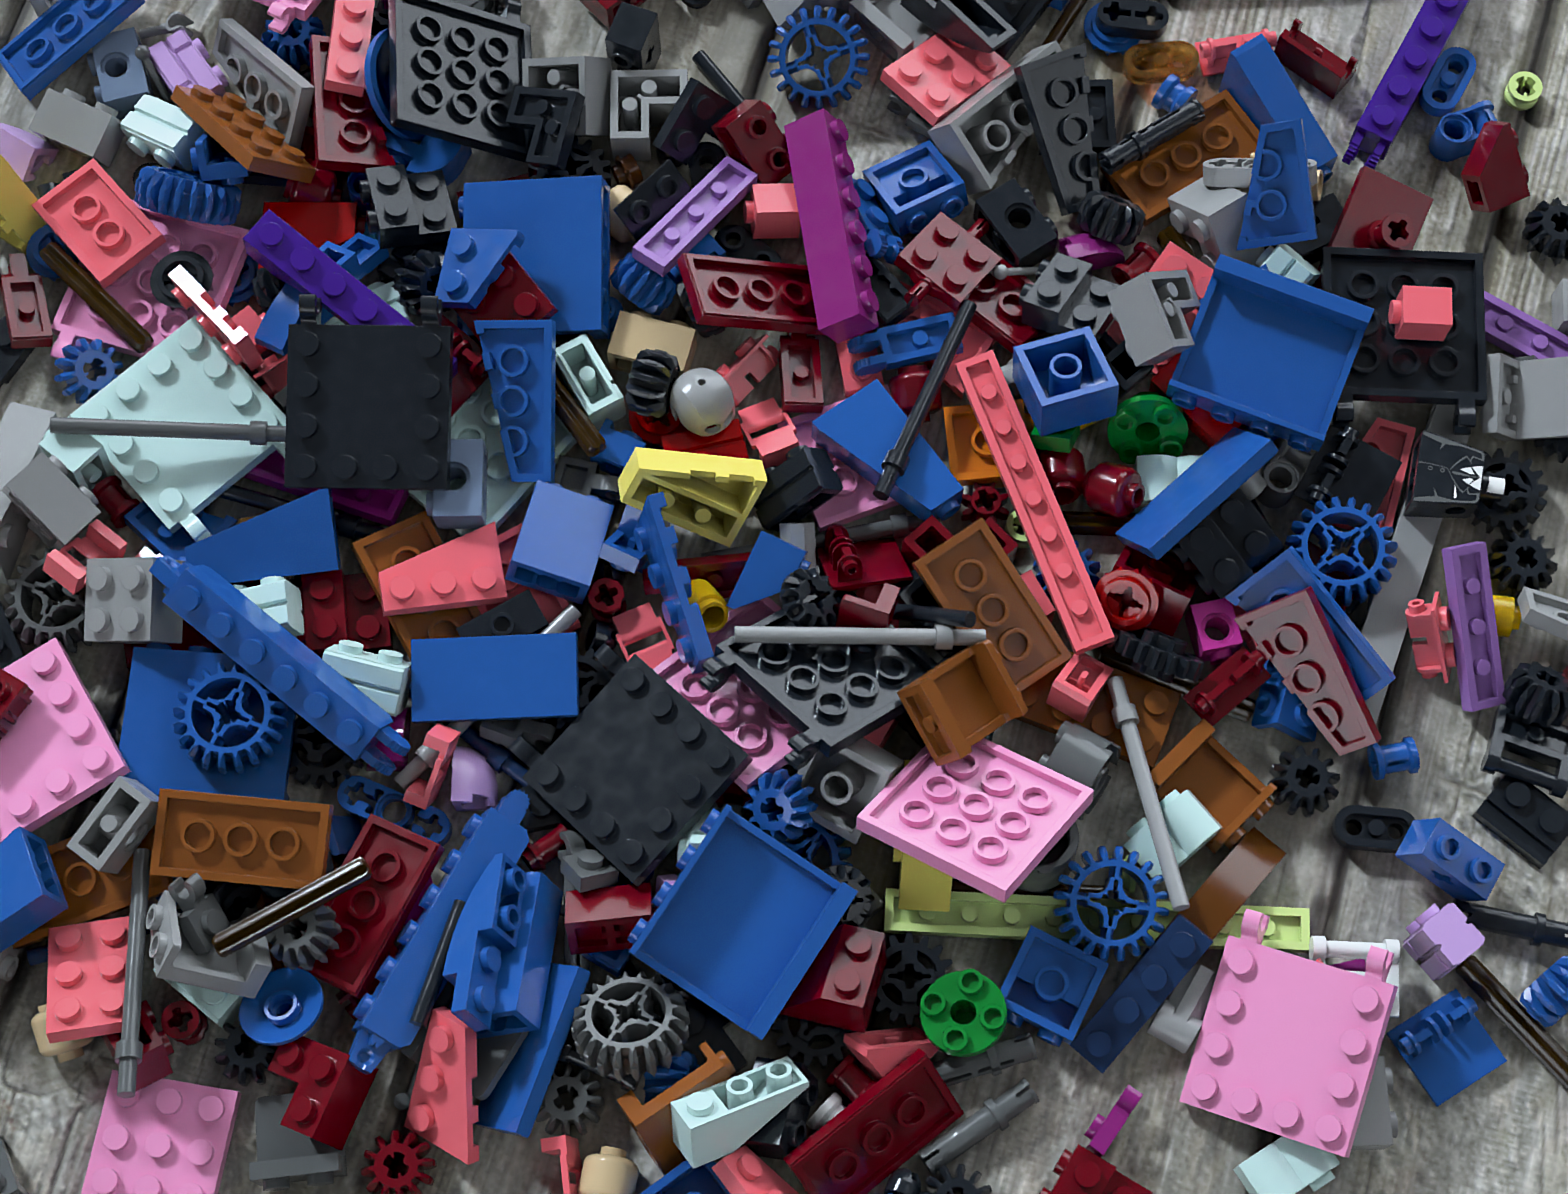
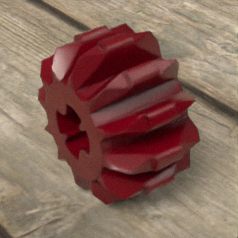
(412, 1158)

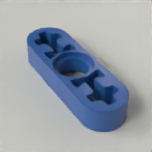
(372, 789)

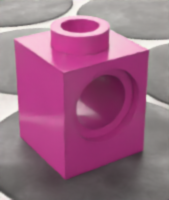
(1217, 615)

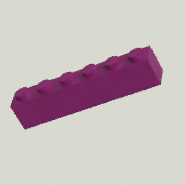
(831, 226)

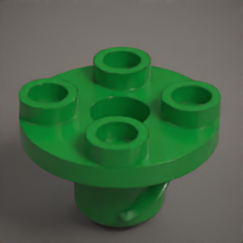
(1147, 427)
(963, 1013)

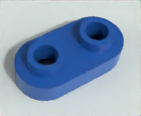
(1446, 84)

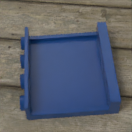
(563, 242)
(1269, 353)
(152, 746)
(740, 921)

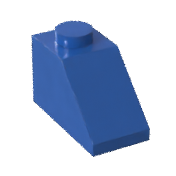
(766, 569)

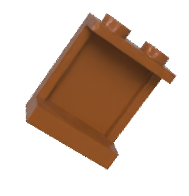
(962, 701)
(1216, 781)
(654, 1120)

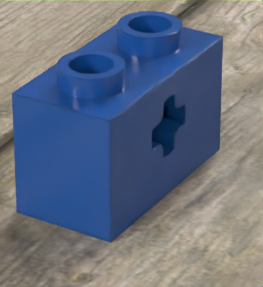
(1450, 859)

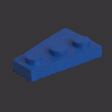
(1280, 190)

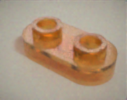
(1158, 61)

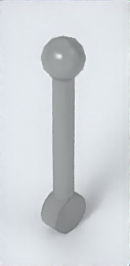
(1001, 271)

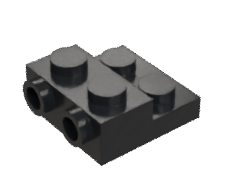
(406, 206)
(1066, 298)
(1228, 545)

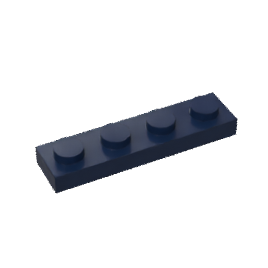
(1141, 993)

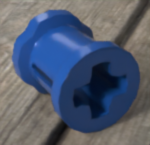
(1393, 758)

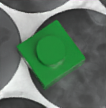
(1060, 441)

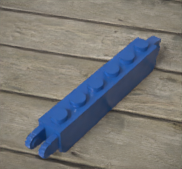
(280, 661)
(386, 1014)

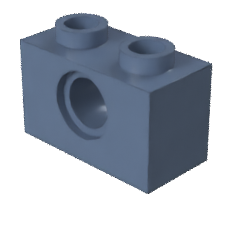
(115, 56)
(468, 505)

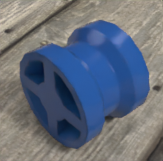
(1172, 94)

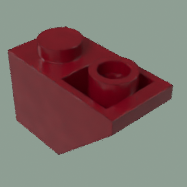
(1494, 169)

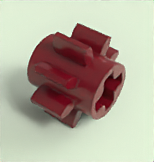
(989, 498)

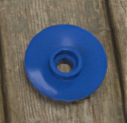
(282, 992)

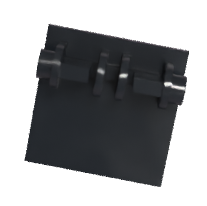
(652, 200)
(1348, 470)

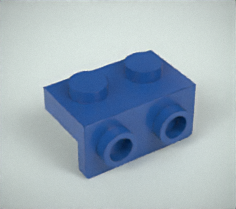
(215, 164)
(1281, 709)

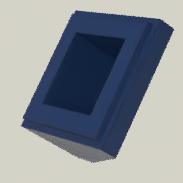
(343, 835)

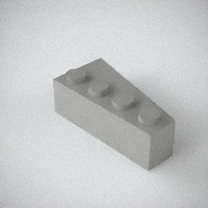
(988, 127)

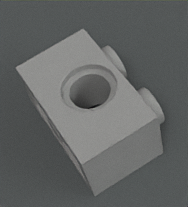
(116, 825)

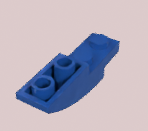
(356, 256)
(482, 931)

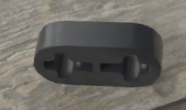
(1132, 19)

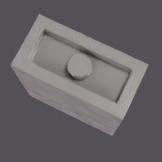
(889, 26)
(175, 960)

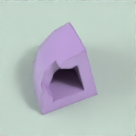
(25, 151)
(472, 781)

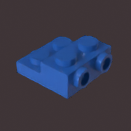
(917, 188)
(1051, 986)

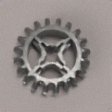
(53, 623)
(634, 1039)

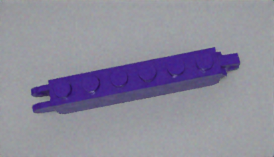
(1404, 79)

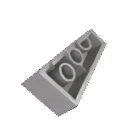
(20, 433)

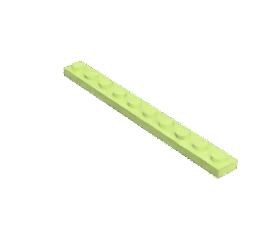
(986, 917)

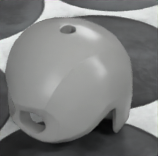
(702, 400)

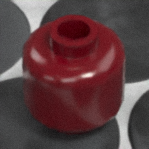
(321, 189)
(907, 385)
(1064, 473)
(1113, 489)

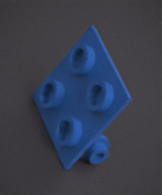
(1446, 1046)

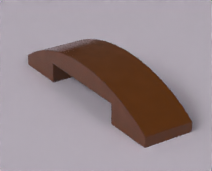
(1232, 883)

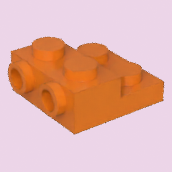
(967, 449)

